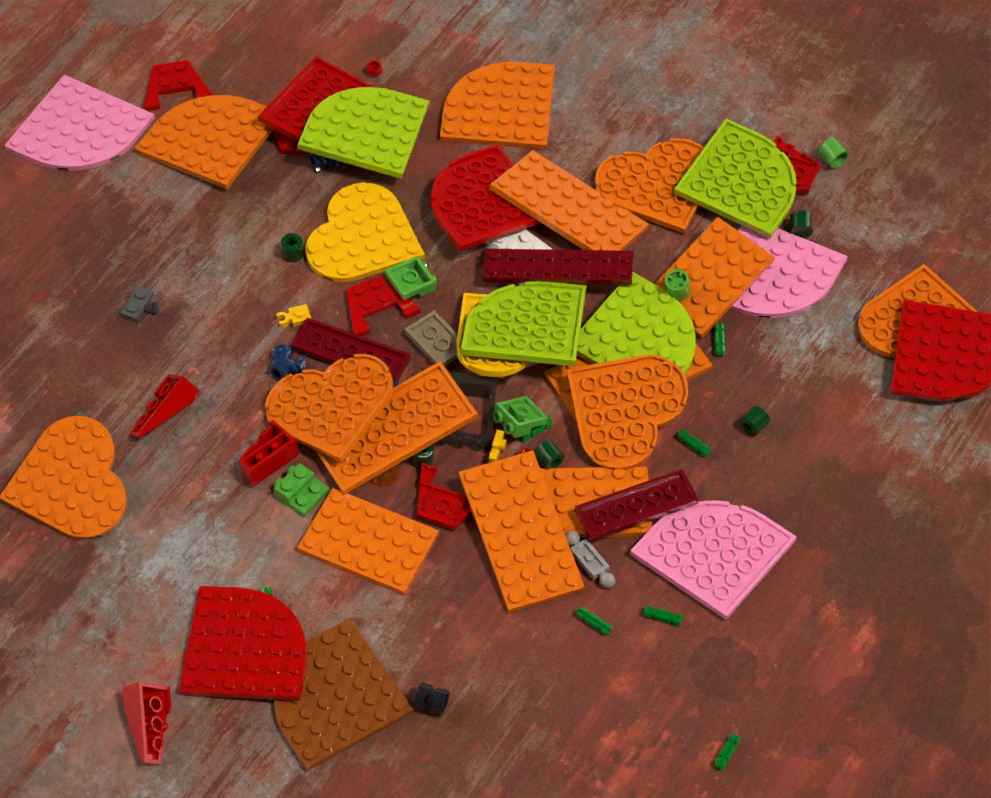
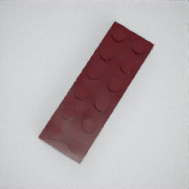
(332, 344)
(636, 505)

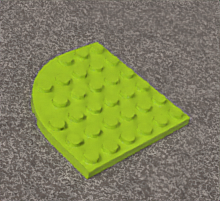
(366, 128)
(742, 179)
(527, 323)
(637, 323)

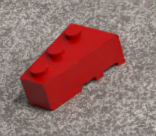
(268, 454)

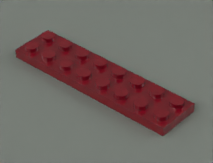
(558, 266)

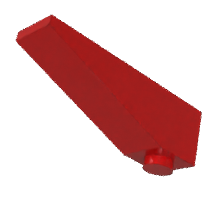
(171, 397)

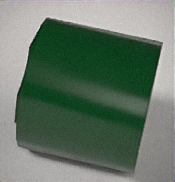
(801, 223)
(292, 247)
(754, 420)
(549, 454)
(425, 456)

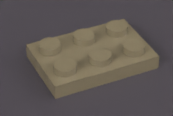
(434, 338)

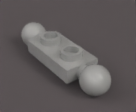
(590, 559)

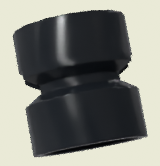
(438, 701)

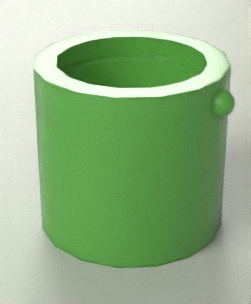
(833, 153)
(678, 284)

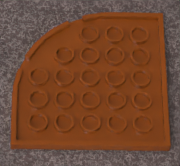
(342, 698)

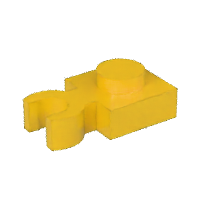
(296, 316)
(498, 444)

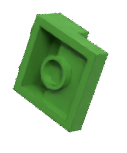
(411, 278)
(519, 416)
(300, 489)

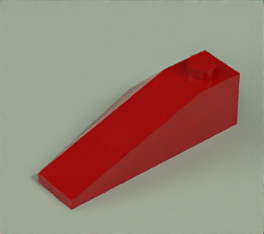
(147, 712)

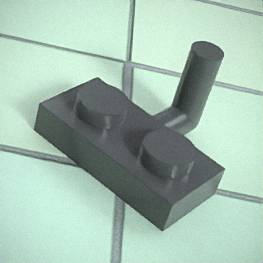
(139, 303)

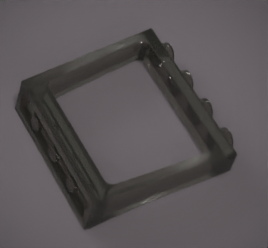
(478, 387)

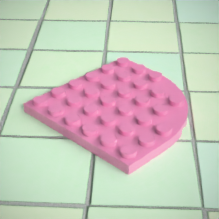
(78, 128)
(796, 278)
(714, 552)

